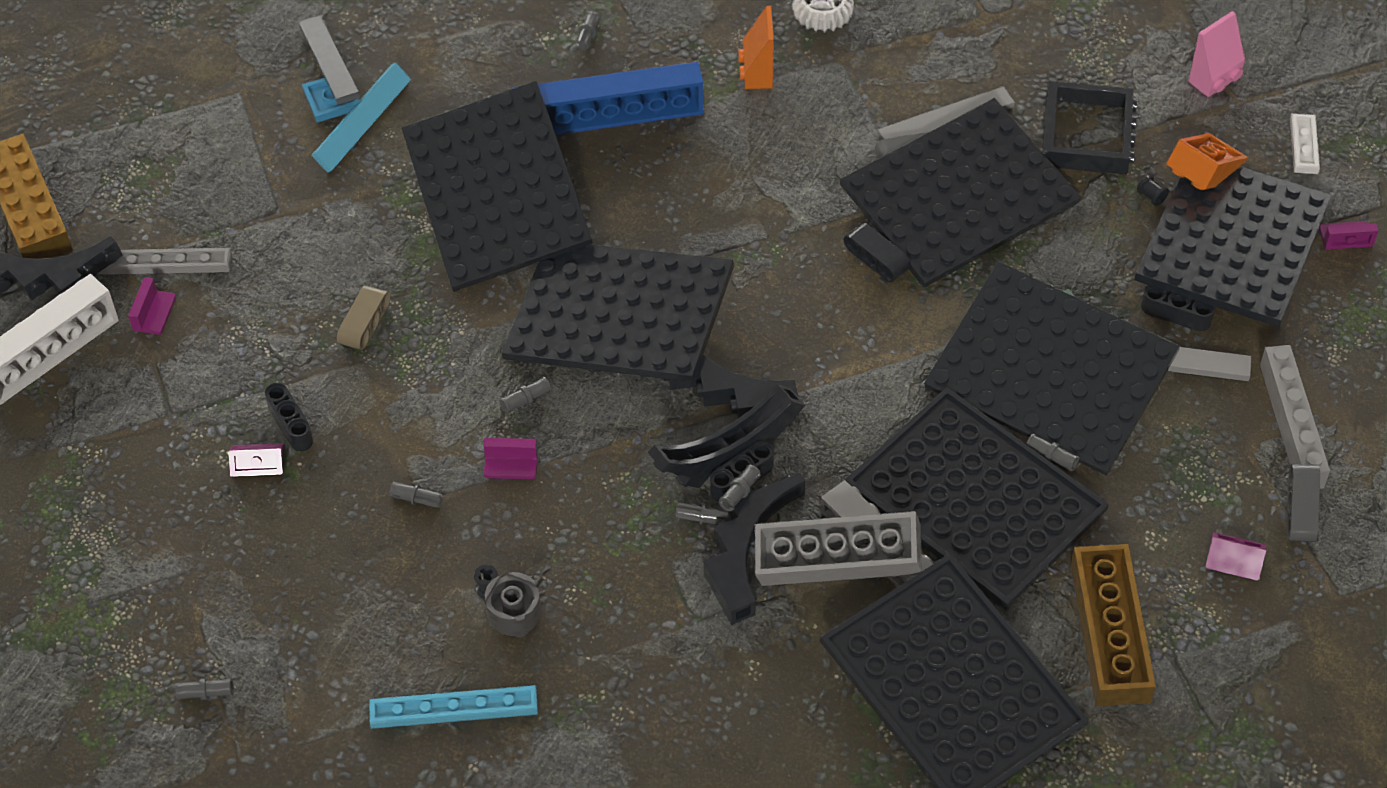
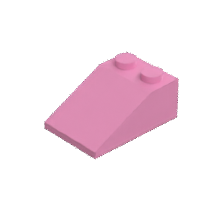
(1217, 56)

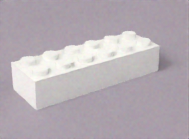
(53, 334)

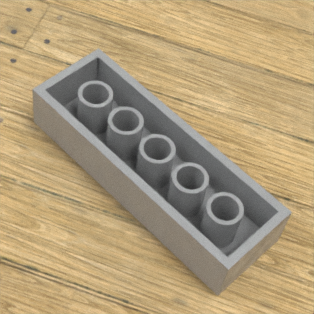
(838, 548)

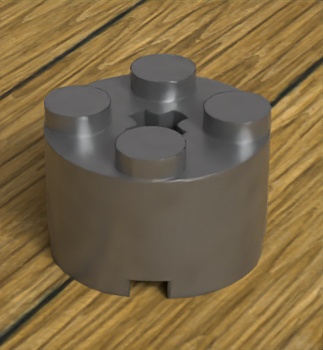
(513, 604)

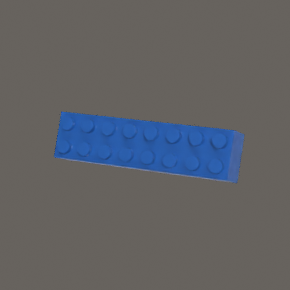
(624, 98)

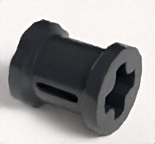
(1152, 190)
(489, 573)

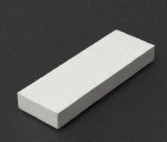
(1304, 143)

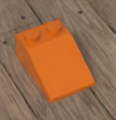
(758, 53)
(1204, 160)

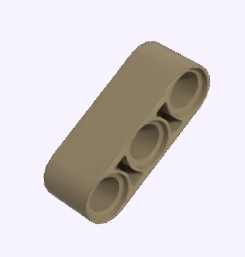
(363, 317)

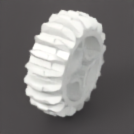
(823, 13)

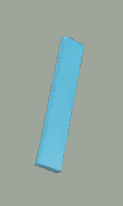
(361, 117)
(453, 706)

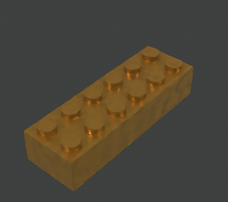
(28, 203)
(1112, 625)

